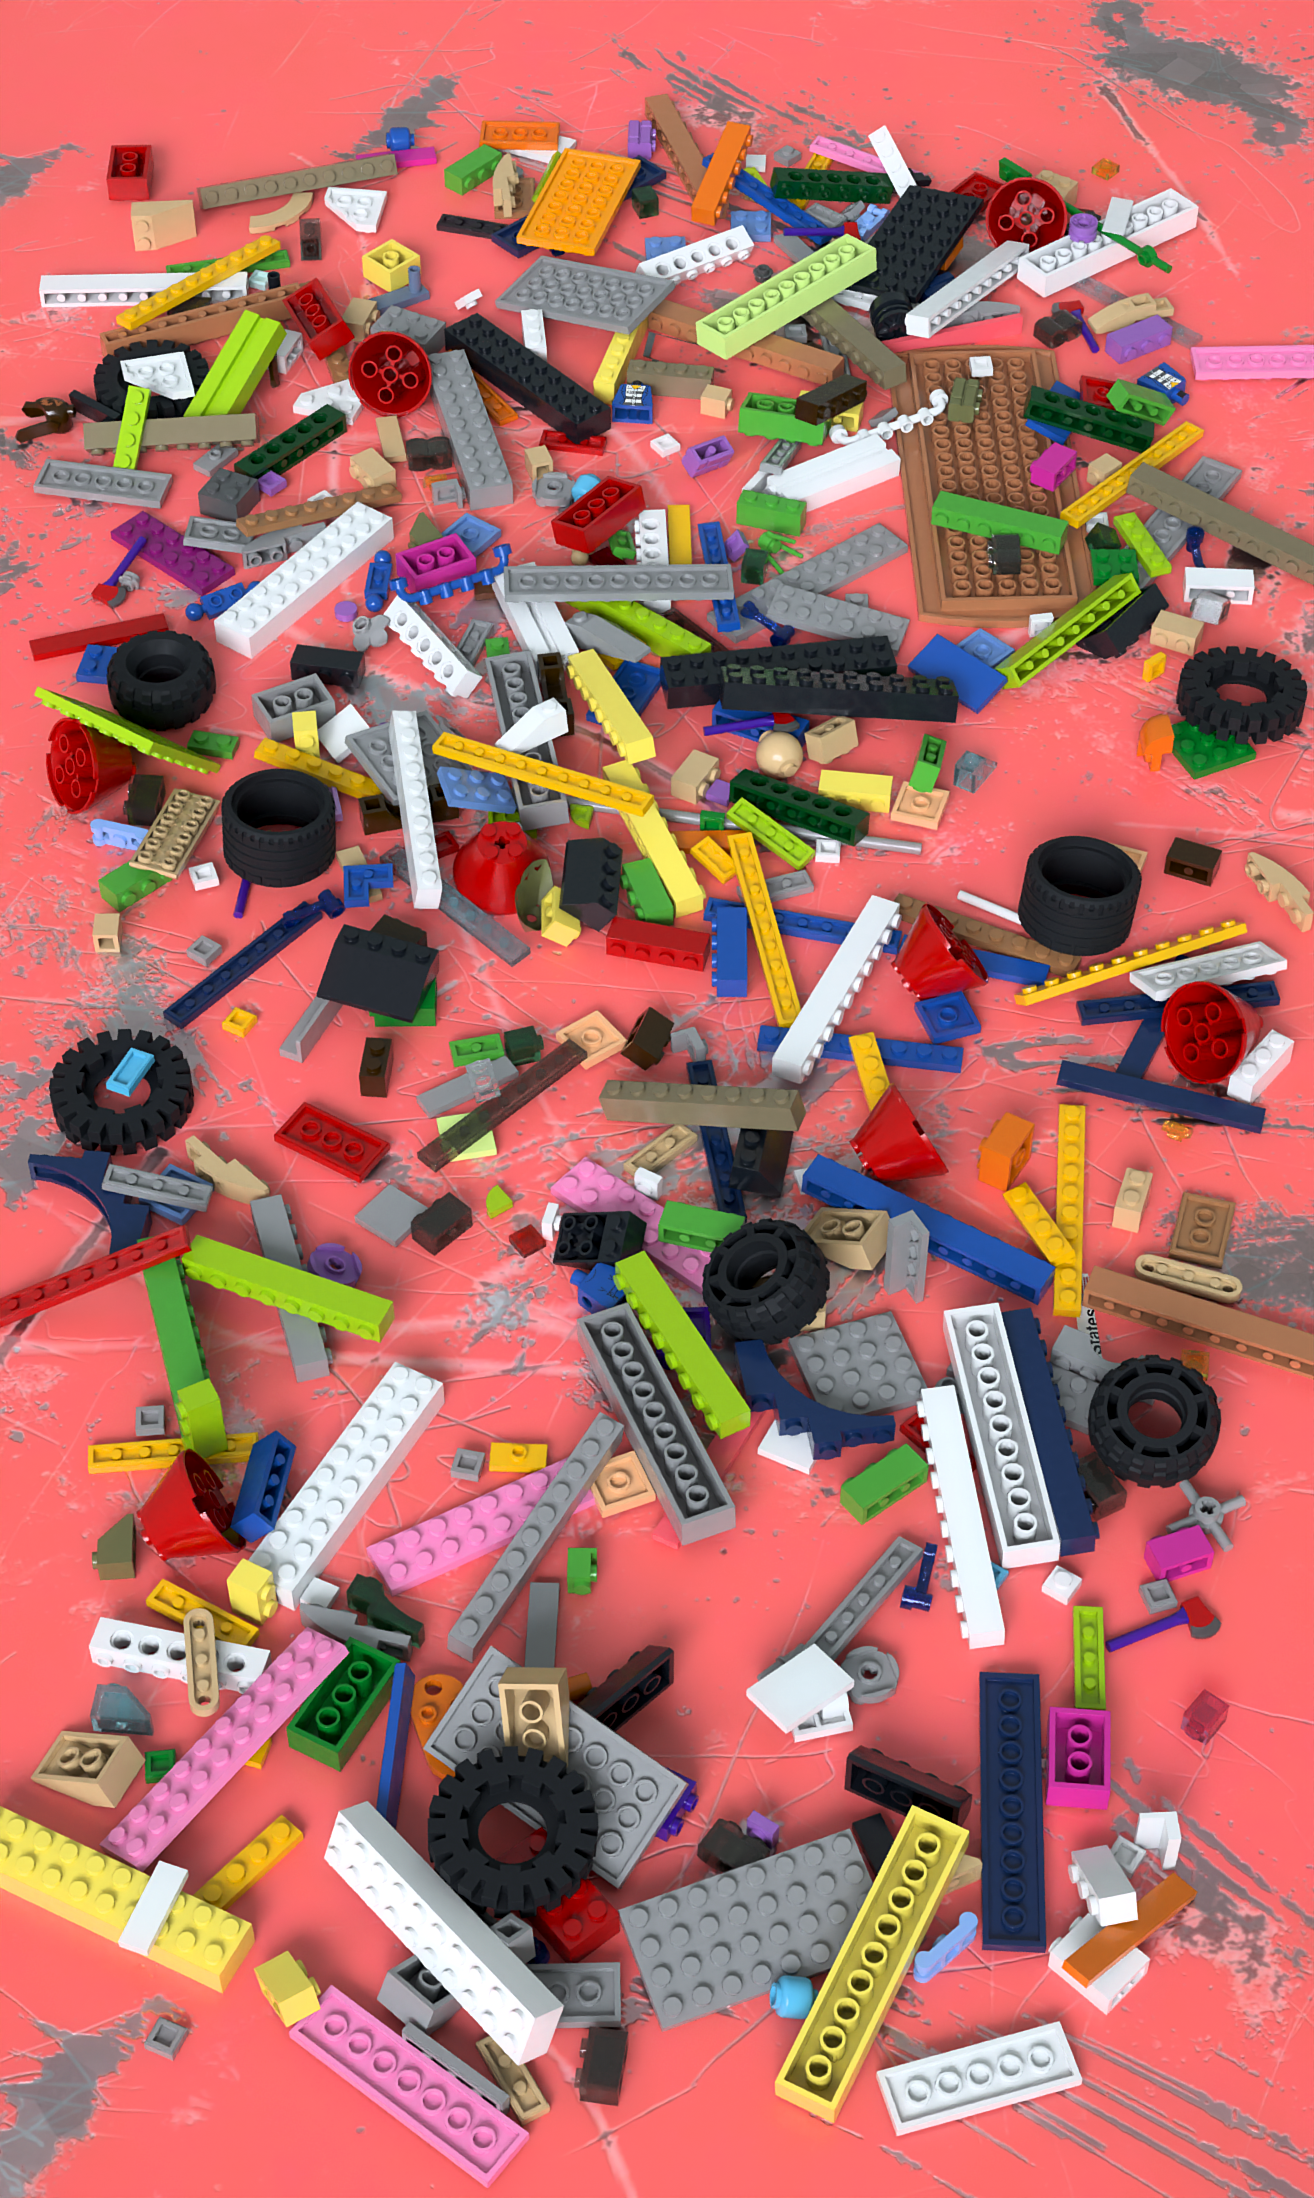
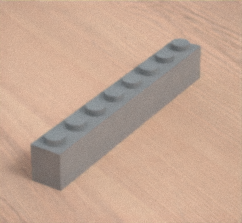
(277, 1243)

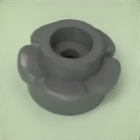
(762, 273)

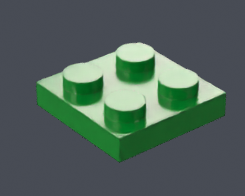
(1111, 562)

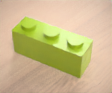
(201, 1419)

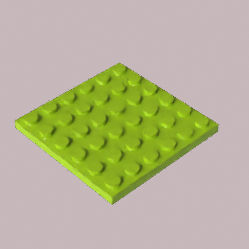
(126, 731)

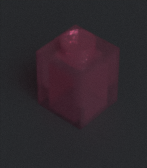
(1204, 1717)

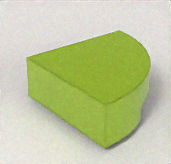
(581, 815)
(497, 1202)

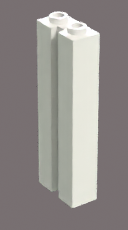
(837, 473)
(536, 625)

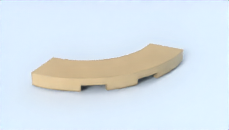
(287, 215)

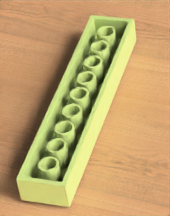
(786, 296)

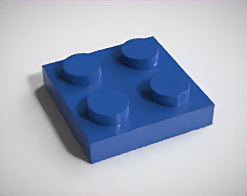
(94, 664)
(947, 1017)

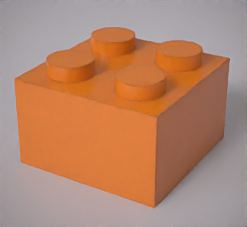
(1005, 1151)

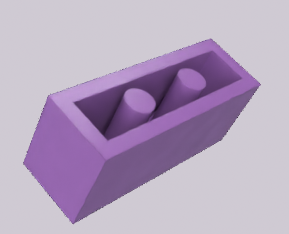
(1138, 339)

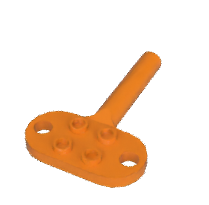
(430, 1709)

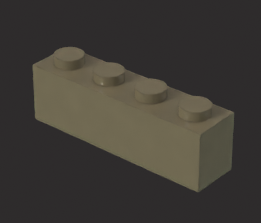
(671, 378)

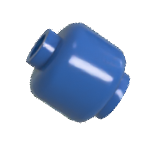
(399, 139)

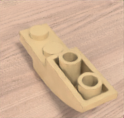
(504, 183)
(1128, 311)
(1281, 885)
(228, 1179)

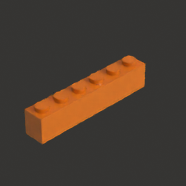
(721, 173)

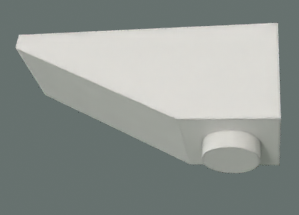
(535, 727)

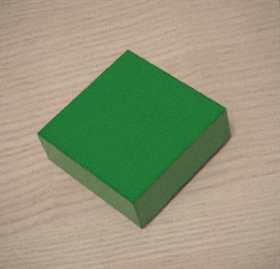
(712, 820)
(158, 1764)

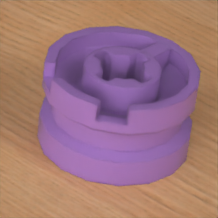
(1083, 227)

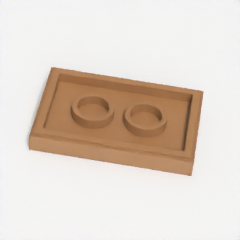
(523, 200)
(1202, 1230)

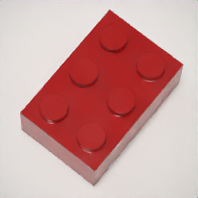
(130, 172)

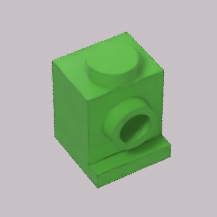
(581, 1570)

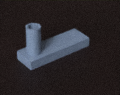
(405, 296)

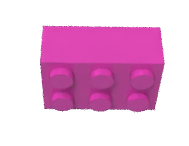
(435, 563)
(1078, 1758)

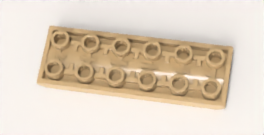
(175, 833)

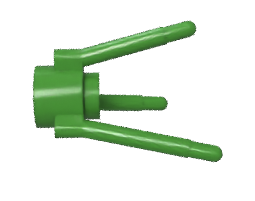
(771, 542)

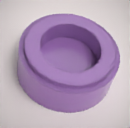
(345, 611)

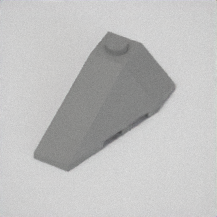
(605, 637)

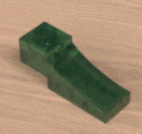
(368, 1597)

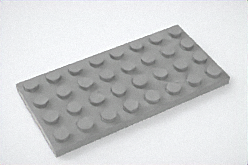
(586, 294)
(627, 1785)
(746, 1928)

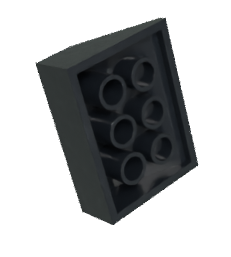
(379, 973)

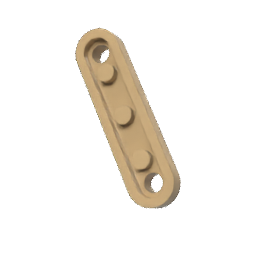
(1188, 1278)
(201, 1662)

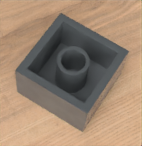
(228, 495)

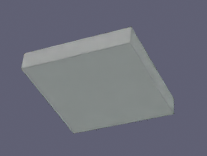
(390, 1215)

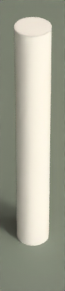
(988, 906)

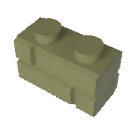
(964, 400)

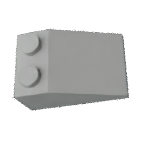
(417, 1996)

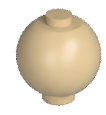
(779, 754)

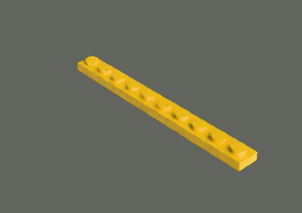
(198, 282)
(1116, 485)
(543, 774)
(764, 929)
(1122, 964)
(1070, 1208)

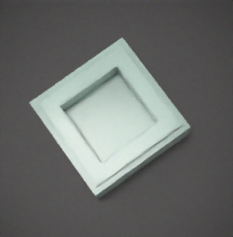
(258, 280)

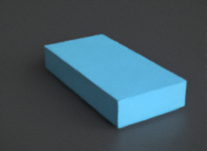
(130, 1072)

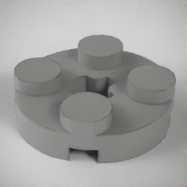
(545, 496)
(876, 1689)

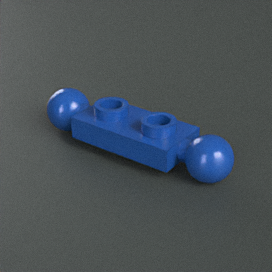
(377, 581)
(218, 601)

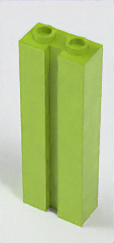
(238, 367)

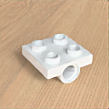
(829, 1721)

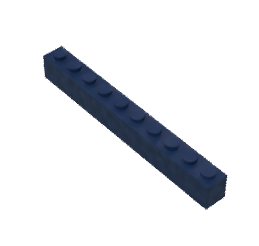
(1051, 1439)

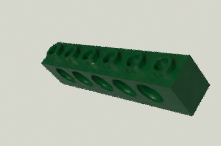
(831, 185)
(1088, 419)
(294, 443)
(801, 807)

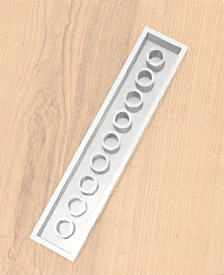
(1068, 262)
(303, 580)
(1001, 1436)
(348, 1481)
(444, 1933)

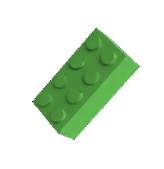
(775, 419)

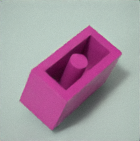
(1053, 466)
(1179, 1554)

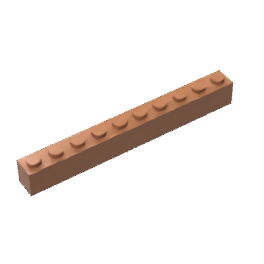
(677, 143)
(201, 323)
(770, 351)
(1200, 1321)

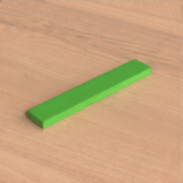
(274, 261)

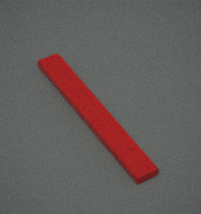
(94, 1275)

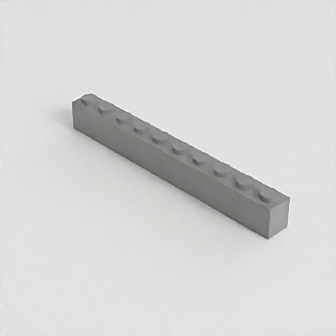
(535, 1538)

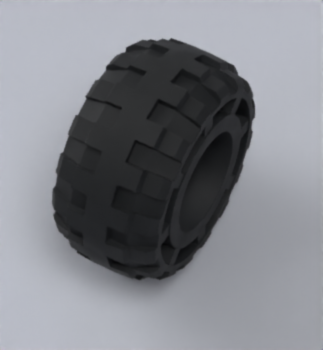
(161, 680)
(781, 1303)
(1145, 1458)

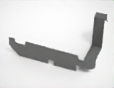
(650, 340)

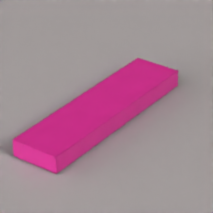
(409, 157)

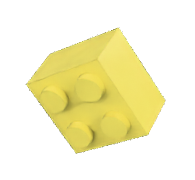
(389, 265)

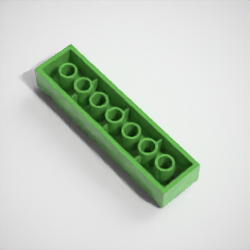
(174, 1325)

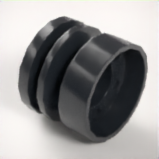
(888, 315)

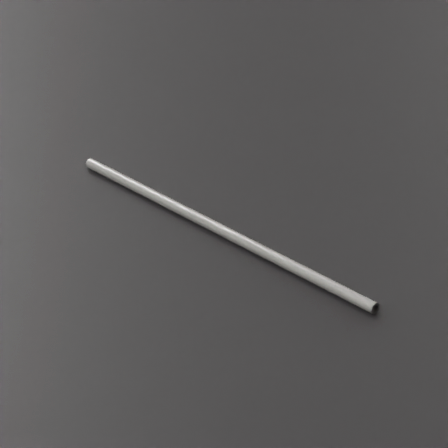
(801, 833)

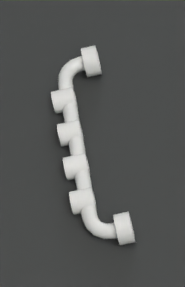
(904, 422)

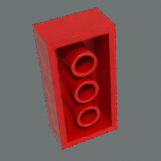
(318, 319)
(598, 514)
(579, 1922)

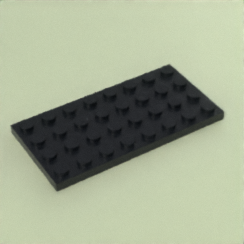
(917, 240)

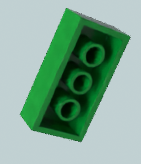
(343, 1706)

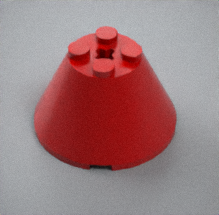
(1009, 218)
(390, 373)
(85, 765)
(493, 864)
(935, 959)
(1208, 1031)
(895, 1142)
(189, 1512)

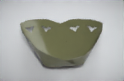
(531, 892)

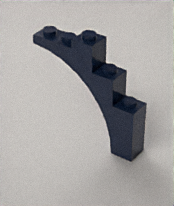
(85, 1176)
(795, 1413)

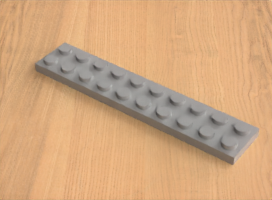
(1169, 531)
(822, 573)
(618, 583)

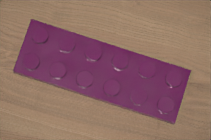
(165, 550)

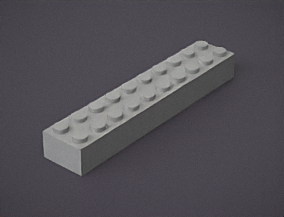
(469, 431)
(514, 693)
(656, 1424)

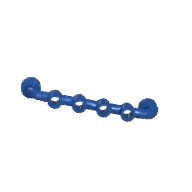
(446, 589)

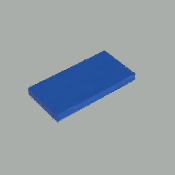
(1051, 432)
(972, 678)
(638, 683)

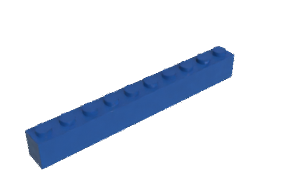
(948, 1237)

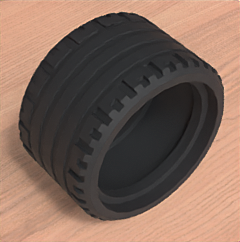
(285, 856)
(1073, 922)

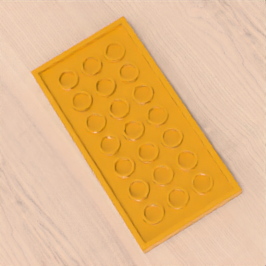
(579, 202)

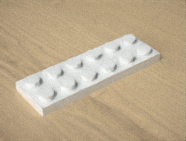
(1217, 967)
(978, 2078)

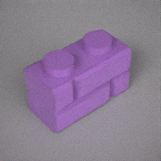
(641, 139)
(707, 456)

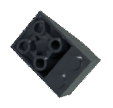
(598, 1238)

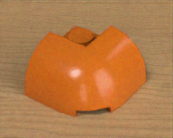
(1155, 740)

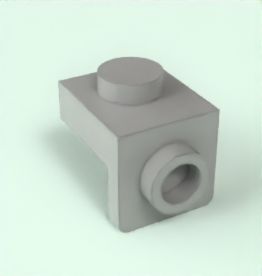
(448, 492)
(689, 1040)

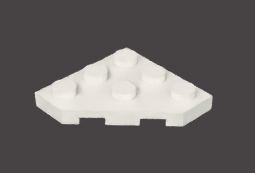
(357, 207)
(161, 373)
(336, 395)

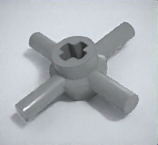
(1207, 1514)

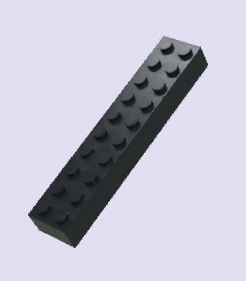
(529, 379)
(696, 677)
(838, 693)

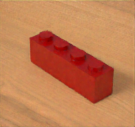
(658, 944)

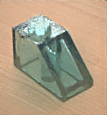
(972, 771)
(119, 1711)

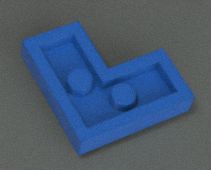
(361, 878)

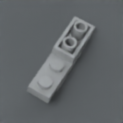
(984, 310)
(276, 545)
(344, 1624)

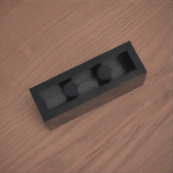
(330, 665)

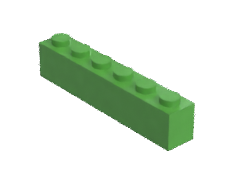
(989, 518)

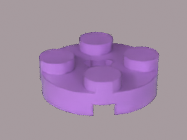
(330, 1253)

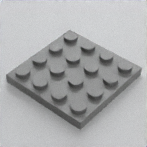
(374, 753)
(859, 1366)

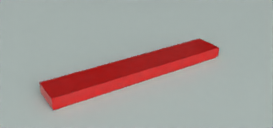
(102, 635)

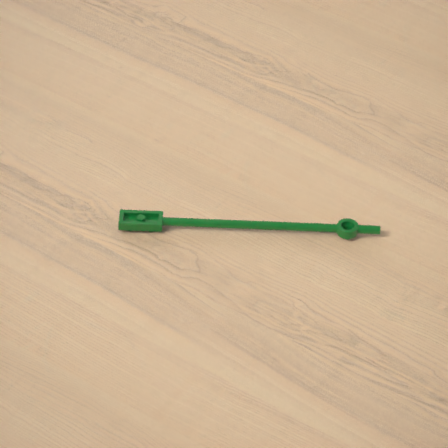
(1146, 255)

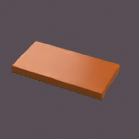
(520, 135)

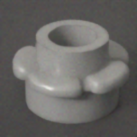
(129, 581)

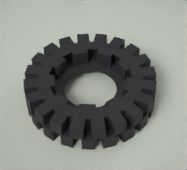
(112, 389)
(1260, 720)
(82, 1071)
(519, 1779)

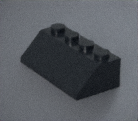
(1125, 625)
(591, 881)
(761, 1161)
(631, 1687)
(900, 1786)

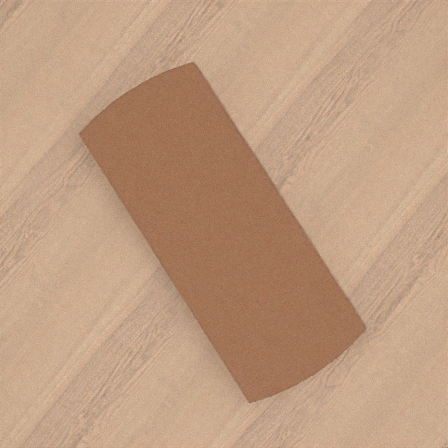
(989, 464)

